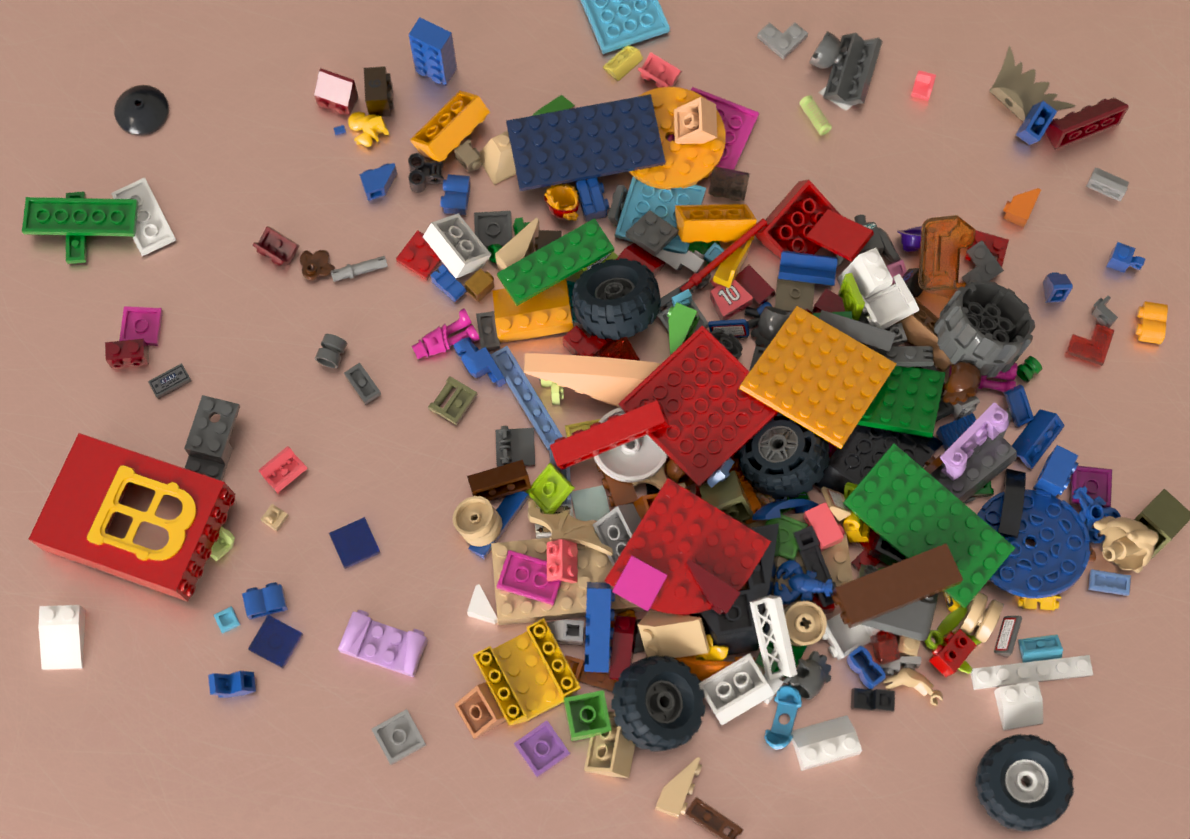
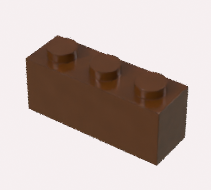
(500, 481)

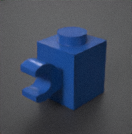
(1122, 258)

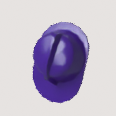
(911, 238)

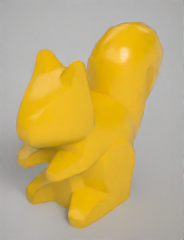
(371, 126)

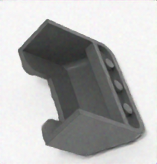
(909, 621)

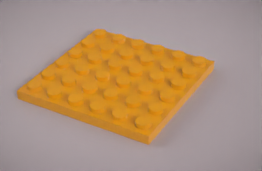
(818, 376)

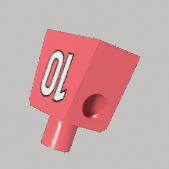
(729, 300)

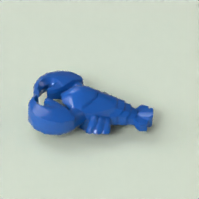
(1092, 512)
(799, 583)

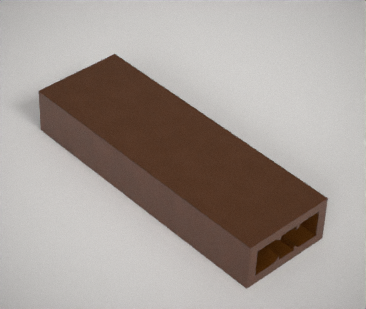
(897, 586)

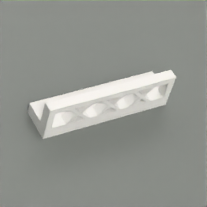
(780, 637)

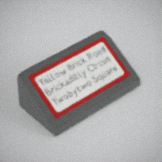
(1007, 635)

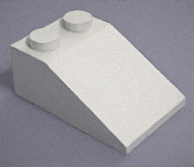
(61, 636)

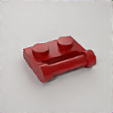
(995, 244)

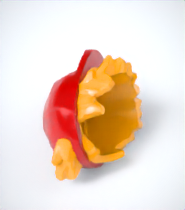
(562, 202)

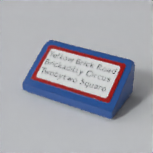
(736, 327)

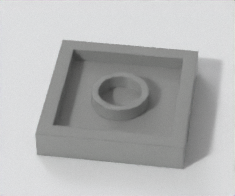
(398, 737)

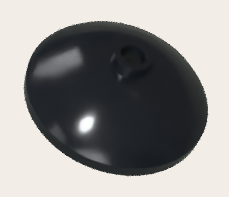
(144, 118)

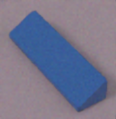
(507, 510)

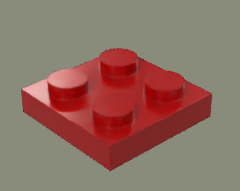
(419, 256)

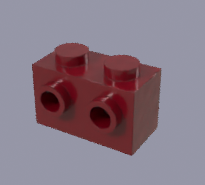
(126, 353)

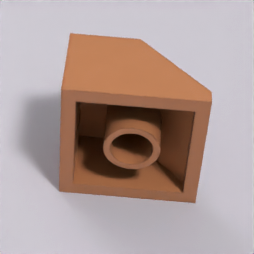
(480, 710)

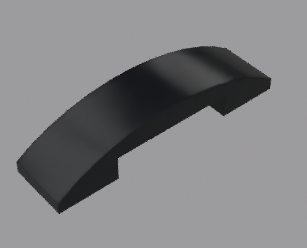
(1012, 503)
(813, 560)

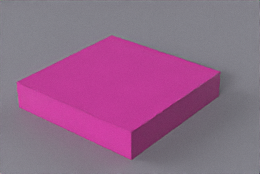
(141, 324)
(639, 583)

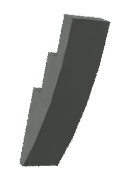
(860, 331)

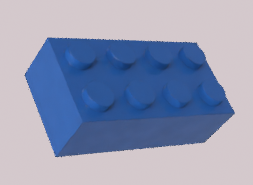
(432, 51)

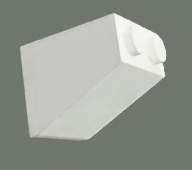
(869, 273)

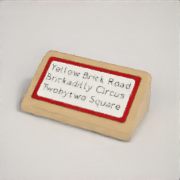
(835, 503)

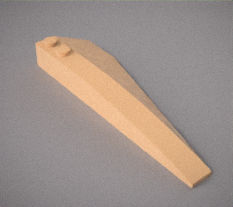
(599, 377)

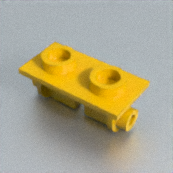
(1045, 603)

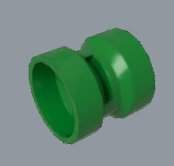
(1028, 369)

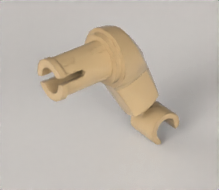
(916, 680)

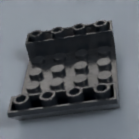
(866, 448)

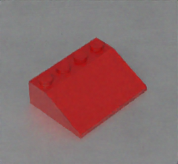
(794, 219)

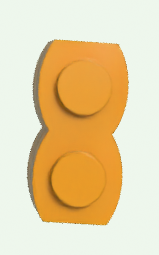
(1152, 322)

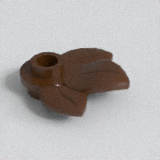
(315, 264)

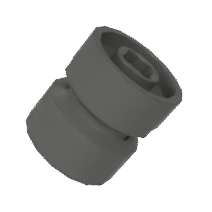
(330, 352)

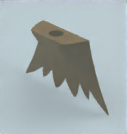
(1019, 91)

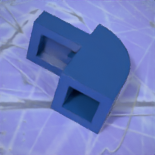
(232, 684)

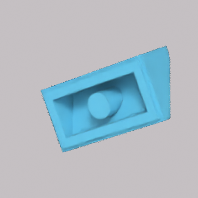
(1040, 648)

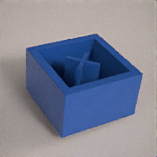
(1057, 471)

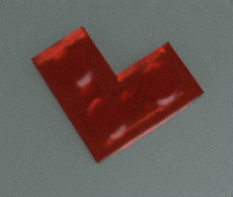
(1093, 349)

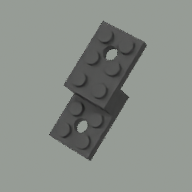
(209, 441)

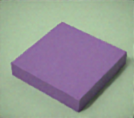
(542, 748)

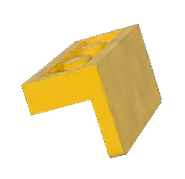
(730, 267)

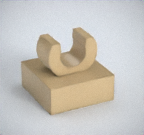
(274, 517)

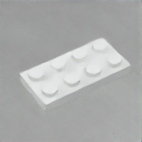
(151, 226)

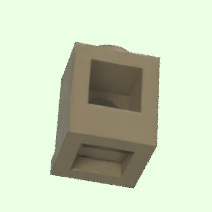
(468, 157)

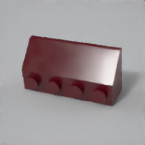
(1086, 122)

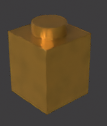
(479, 284)

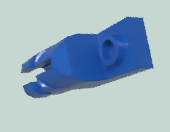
(478, 361)

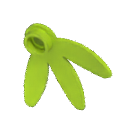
(948, 624)

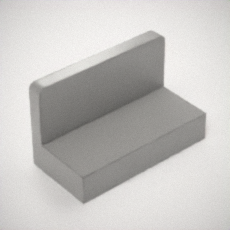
(1108, 184)

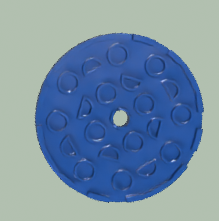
(1059, 548)

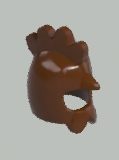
(962, 383)

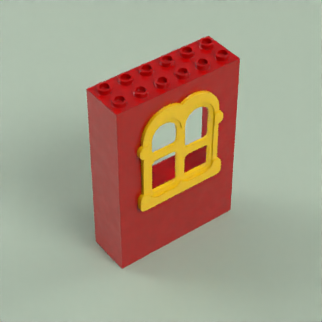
(90, 495)

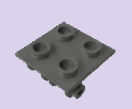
(515, 446)

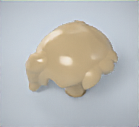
(1127, 542)

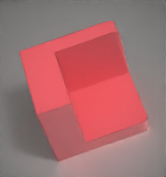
(923, 85)

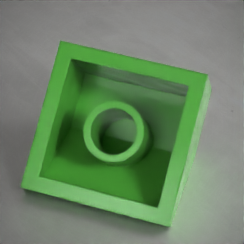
(587, 715)

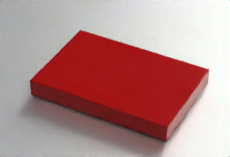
(840, 235)

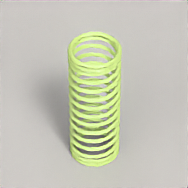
(804, 103)

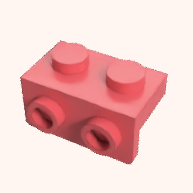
(659, 71)
(282, 469)
(562, 561)

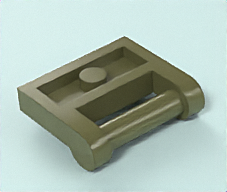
(458, 402)

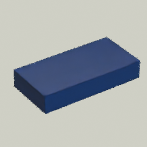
(1019, 405)

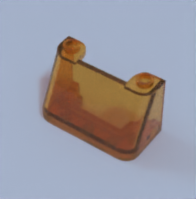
(941, 254)

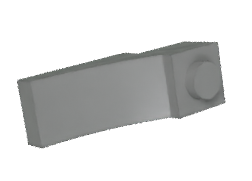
(691, 260)

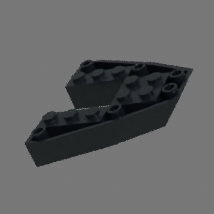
(737, 627)

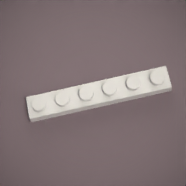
(1031, 671)

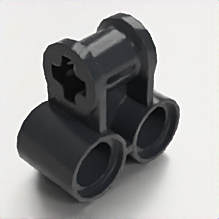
(424, 172)

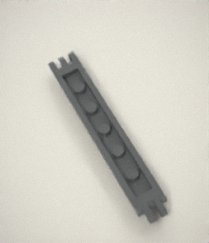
(908, 355)

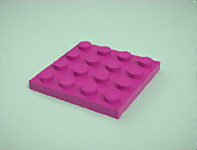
(738, 127)

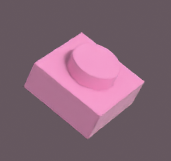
(896, 268)

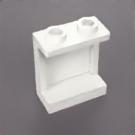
(890, 304)
(845, 639)

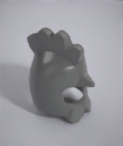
(769, 324)
(810, 675)

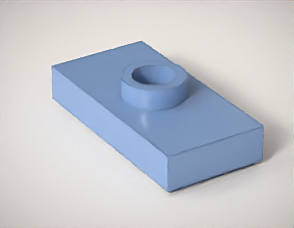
(721, 474)
(1109, 582)

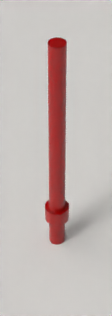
(697, 278)

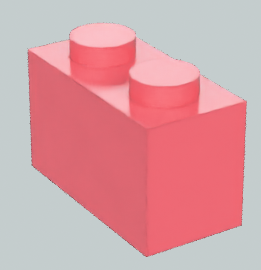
(824, 526)

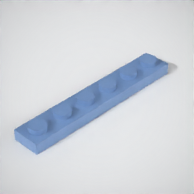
(526, 396)

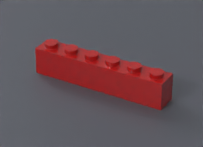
(609, 434)

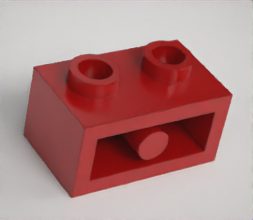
(952, 652)

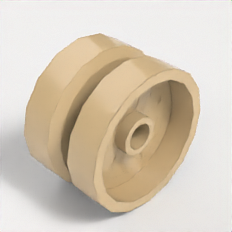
(477, 521)
(984, 618)
(813, 623)

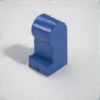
(447, 283)

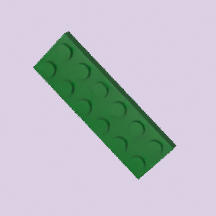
(80, 216)
(555, 262)

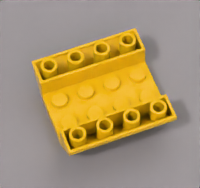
(527, 674)

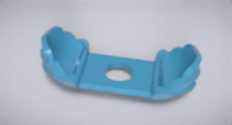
(788, 703)

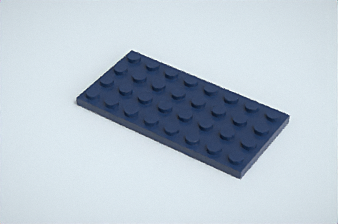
(585, 142)

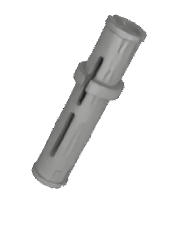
(359, 268)

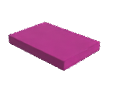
(527, 578)

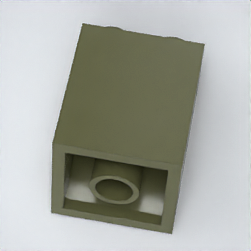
(728, 497)
(1165, 517)

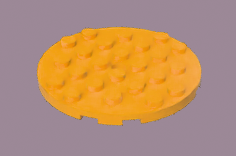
(683, 162)

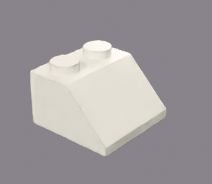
(1020, 705)

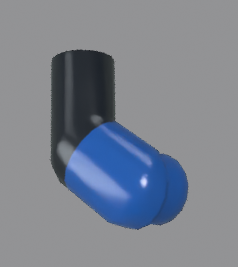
(755, 313)

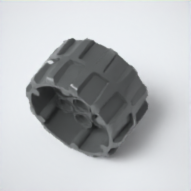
(985, 327)

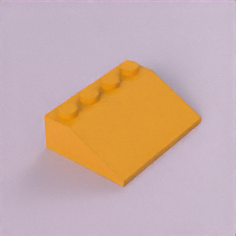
(537, 317)

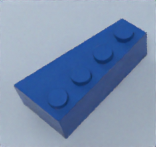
(598, 627)

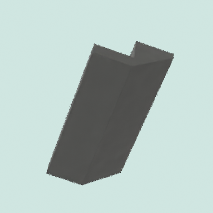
(854, 71)

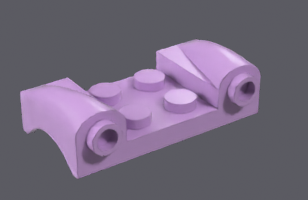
(989, 424)
(383, 644)

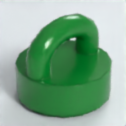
(493, 248)

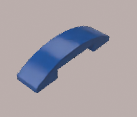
(772, 509)

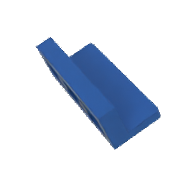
(808, 268)
(1037, 437)

